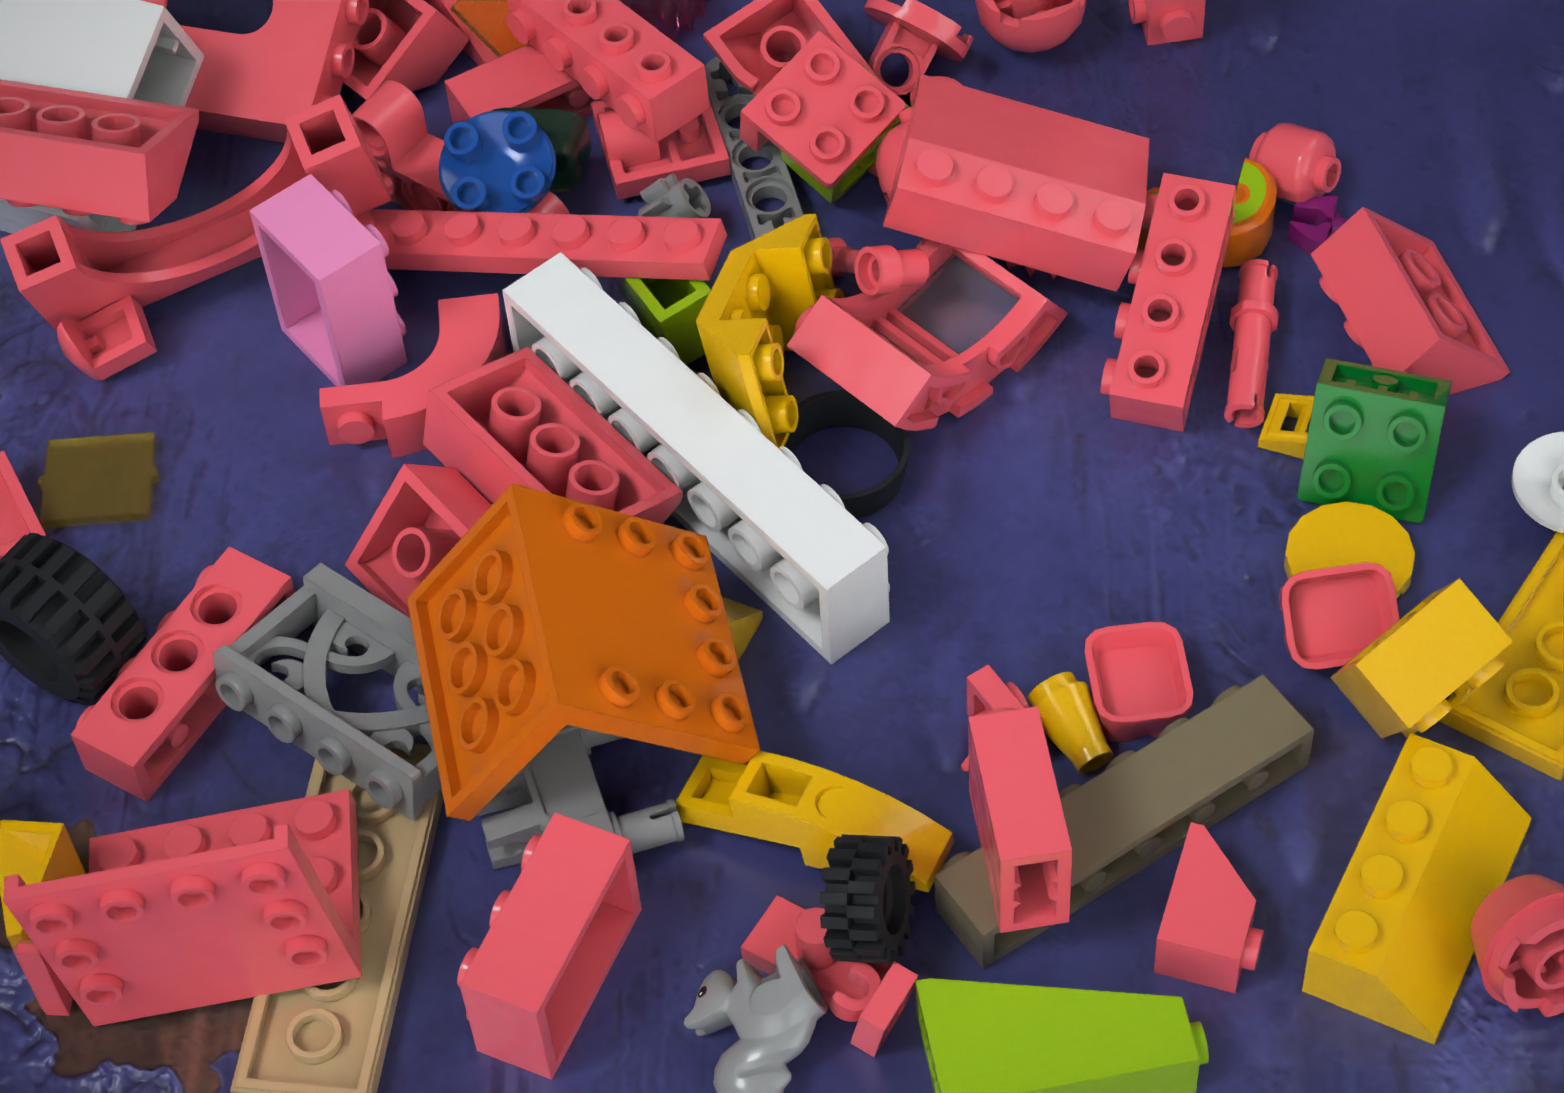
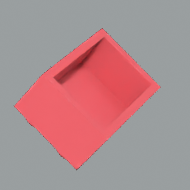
(550, 944)

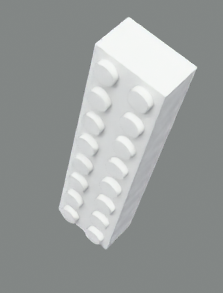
(738, 488)

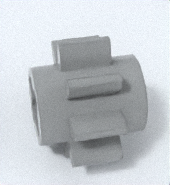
(675, 199)

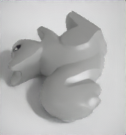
(770, 1017)

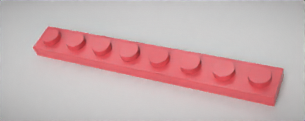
(523, 241)

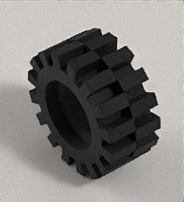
(867, 898)

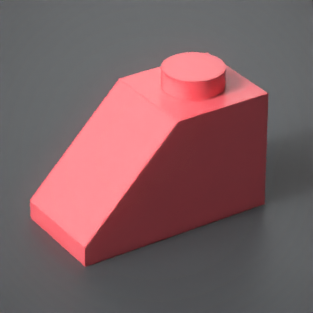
(1207, 919)

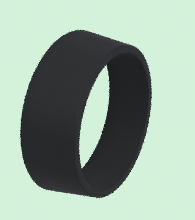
(844, 410)

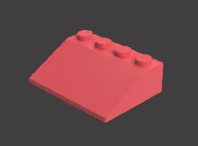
(1020, 183)

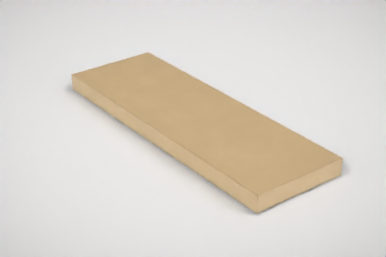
(340, 1031)

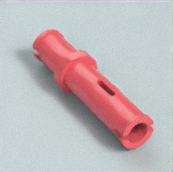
(1252, 323)

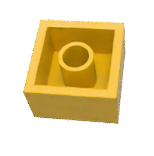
(1422, 659)

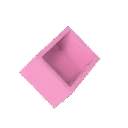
(330, 283)

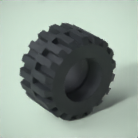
(64, 619)

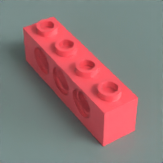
(179, 703)

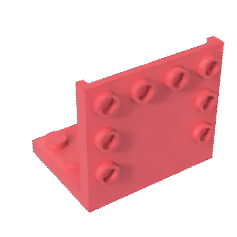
(203, 910)

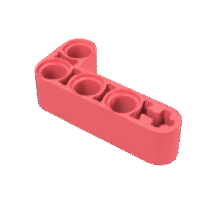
(410, 155)

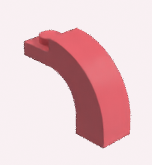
(396, 408)

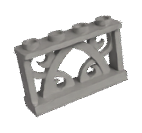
(300, 705)

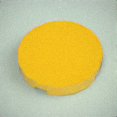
(1350, 535)

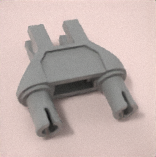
(565, 783)

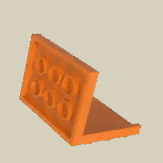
(578, 623)

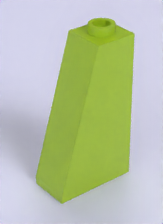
(1056, 1039)

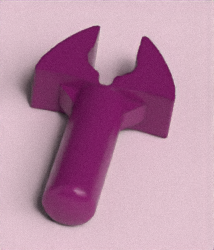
(1315, 211)

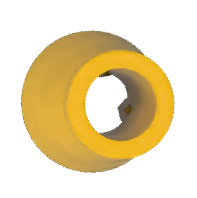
(1071, 721)

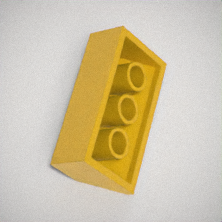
(1408, 898)

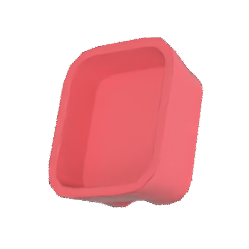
(1336, 612)
(1138, 679)

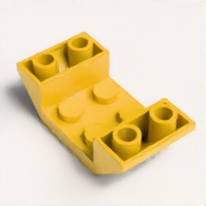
(755, 316)

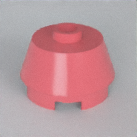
(1522, 943)

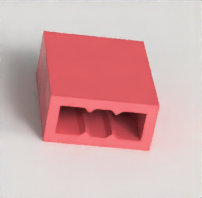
(1019, 819)

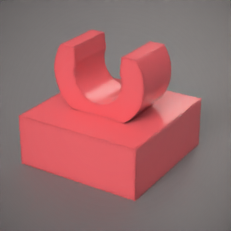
(880, 1006)

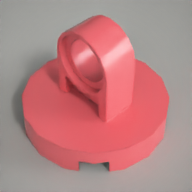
(916, 35)

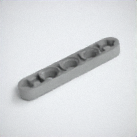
(749, 184)

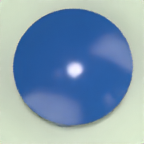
(497, 163)

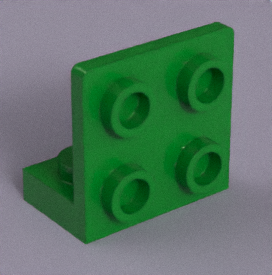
(1373, 438)

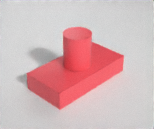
(804, 937)

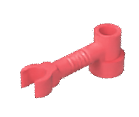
(880, 267)

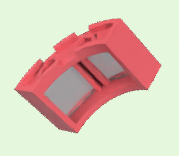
(931, 342)

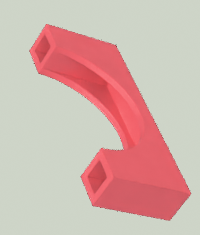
(82, 271)

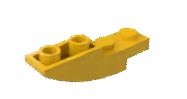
(807, 809)

